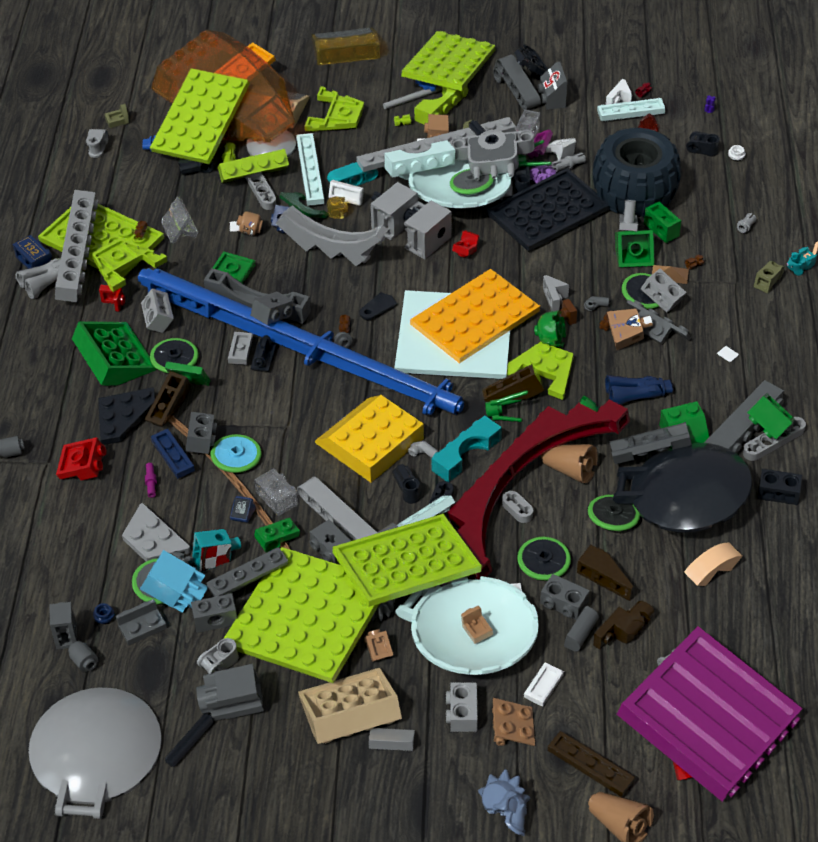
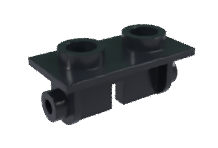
(263, 354)

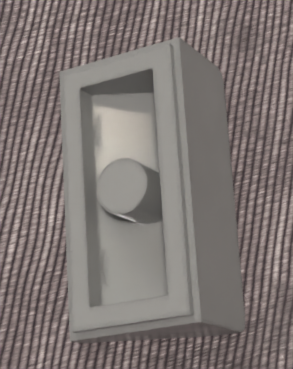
(391, 739)

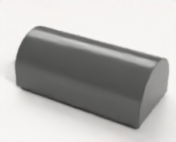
(581, 629)

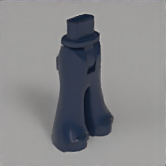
(629, 389)

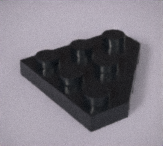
(528, 57)
(122, 412)

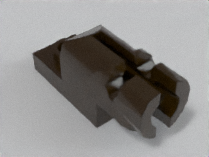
(623, 624)

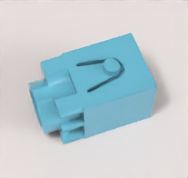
(174, 582)

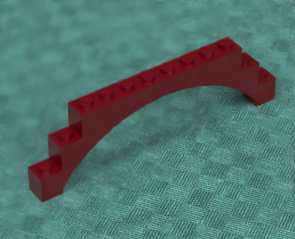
(545, 433)

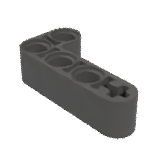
(511, 72)

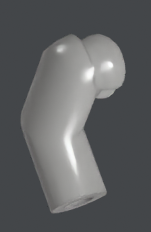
(421, 447)

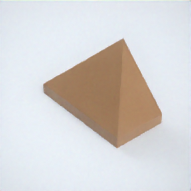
(679, 275)

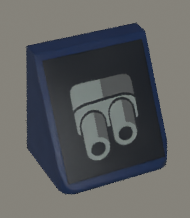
(242, 509)

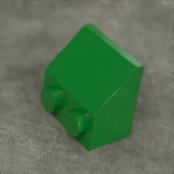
(634, 248)
(692, 415)
(770, 416)

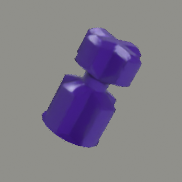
(709, 107)

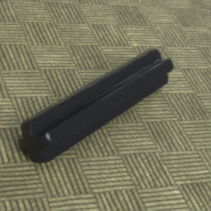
(189, 740)

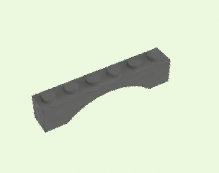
(227, 286)

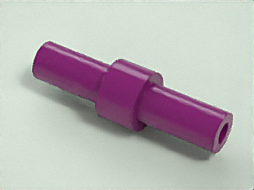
(150, 480)

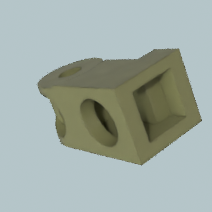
(768, 276)

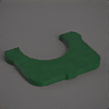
(293, 199)

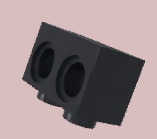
(779, 486)

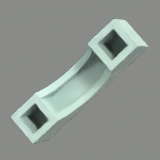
(403, 163)

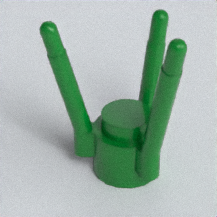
(523, 161)
(494, 407)

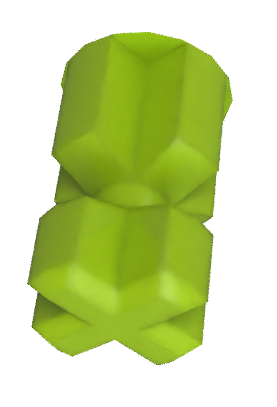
(405, 120)

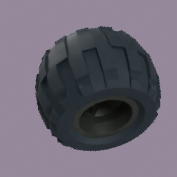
(636, 167)

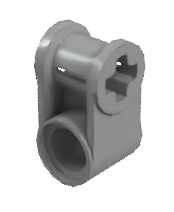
(97, 141)
(216, 657)

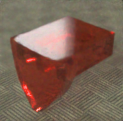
(648, 122)

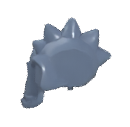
(506, 798)

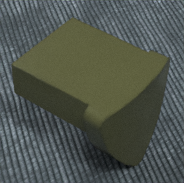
(117, 117)

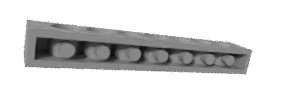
(75, 246)

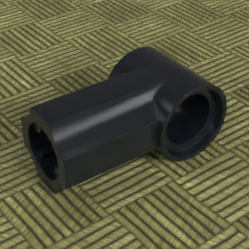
(188, 166)
(407, 483)

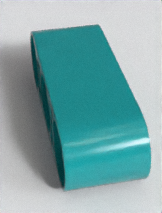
(352, 175)

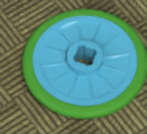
(236, 453)

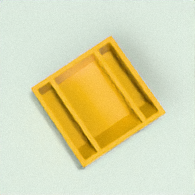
(372, 437)

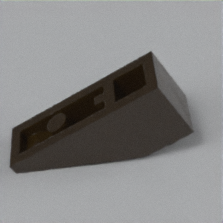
(517, 382)
(168, 399)
(601, 569)

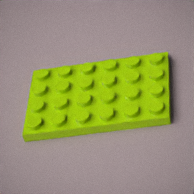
(448, 60)
(200, 116)
(107, 229)
(406, 559)

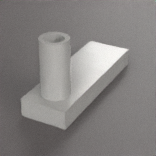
(628, 220)

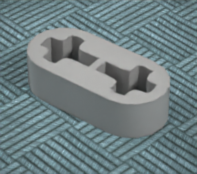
(516, 508)

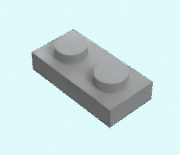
(240, 348)

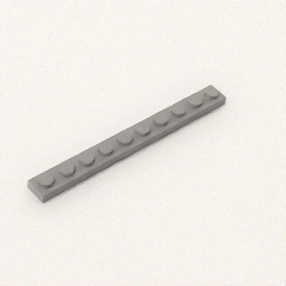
(376, 159)

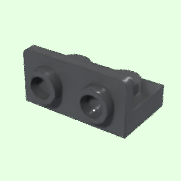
(140, 622)

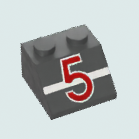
(553, 87)

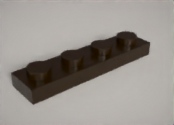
(591, 764)

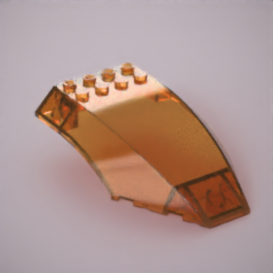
(265, 106)

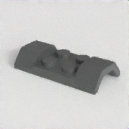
(658, 440)

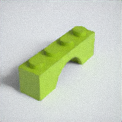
(439, 106)
(251, 165)

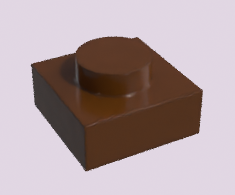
(569, 312)

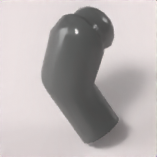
(593, 302)

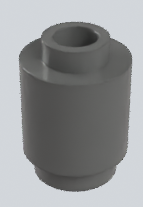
(11, 446)
(83, 656)

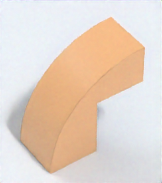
(718, 558)

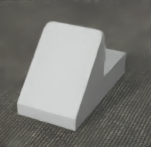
(620, 94)
(562, 147)

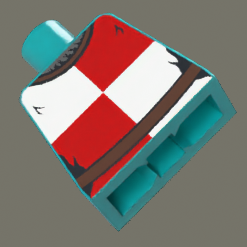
(213, 549)

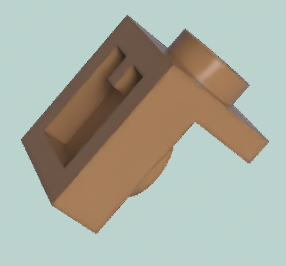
(378, 645)

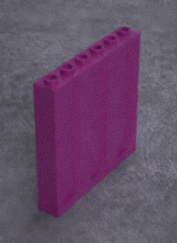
(710, 713)

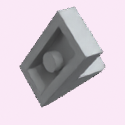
(555, 291)

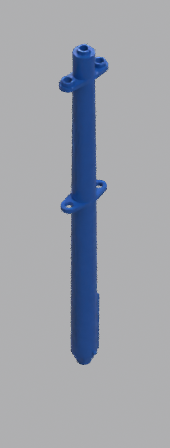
(314, 347)

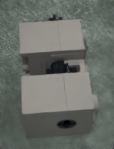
(400, 210)

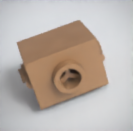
(436, 125)

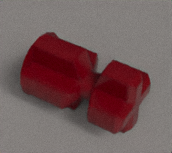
(641, 91)

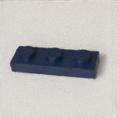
(172, 453)

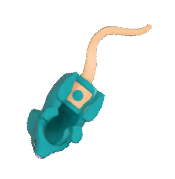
(802, 260)

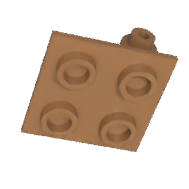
(512, 722)

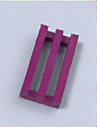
(546, 136)

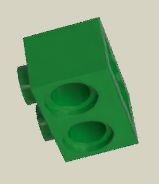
(662, 222)

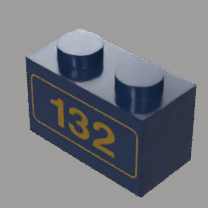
(31, 252)

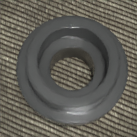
(340, 337)

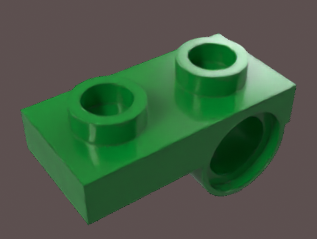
(272, 535)

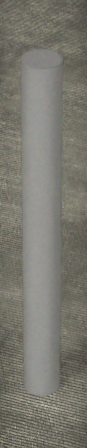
(410, 97)

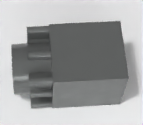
(231, 693)

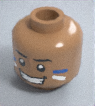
(249, 223)

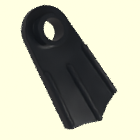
(377, 306)

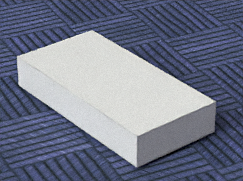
(352, 193)
(543, 684)

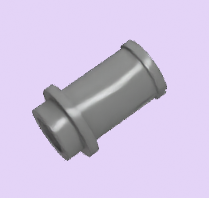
(744, 225)

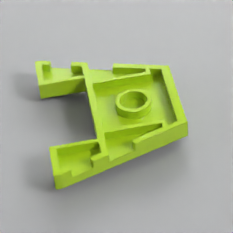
(342, 114)
(120, 256)
(549, 363)

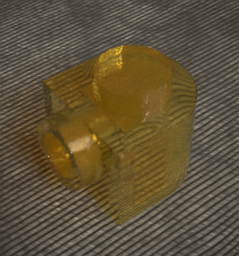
(337, 207)

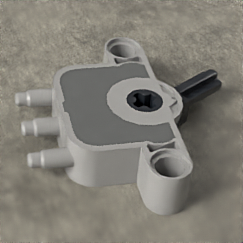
(492, 150)

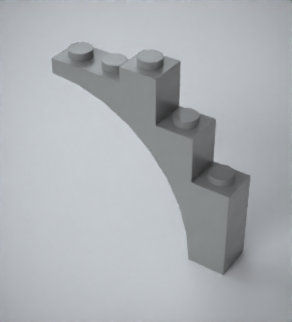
(311, 234)

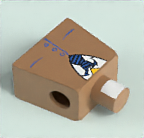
(627, 326)

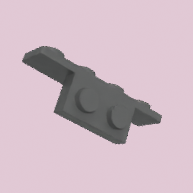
(661, 326)
(247, 573)

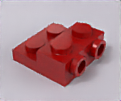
(81, 459)

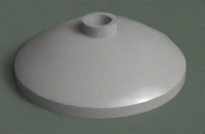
(283, 141)

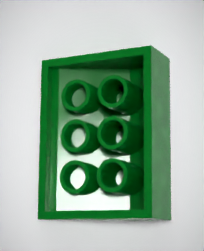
(112, 351)

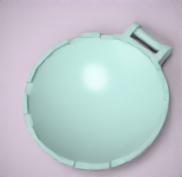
(435, 186)
(445, 643)

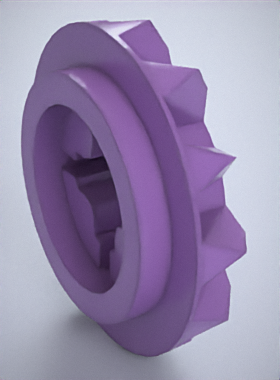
(537, 177)

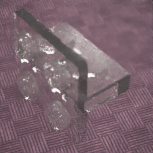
(178, 221)

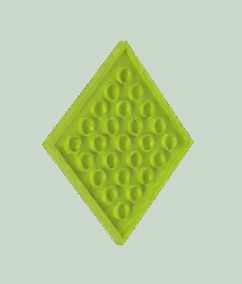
(303, 617)

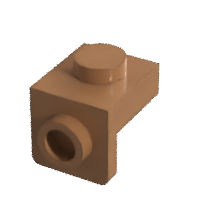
(475, 624)

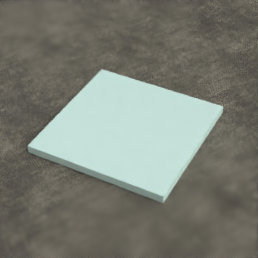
(421, 356)

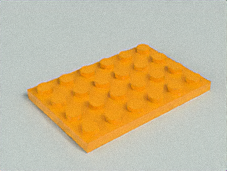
(474, 315)

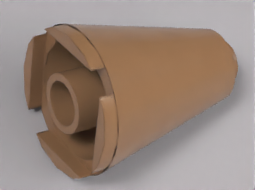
(573, 460)
(622, 816)

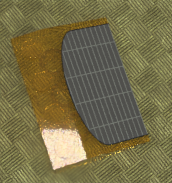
(346, 46)

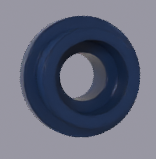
(103, 609)

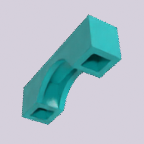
(481, 435)

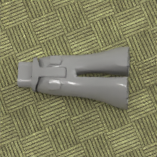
(38, 278)

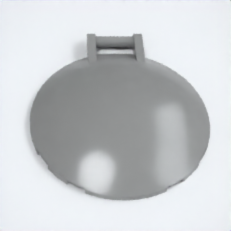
(94, 748)

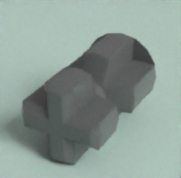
(188, 560)

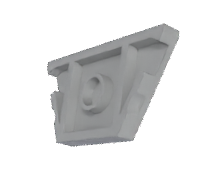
(151, 536)

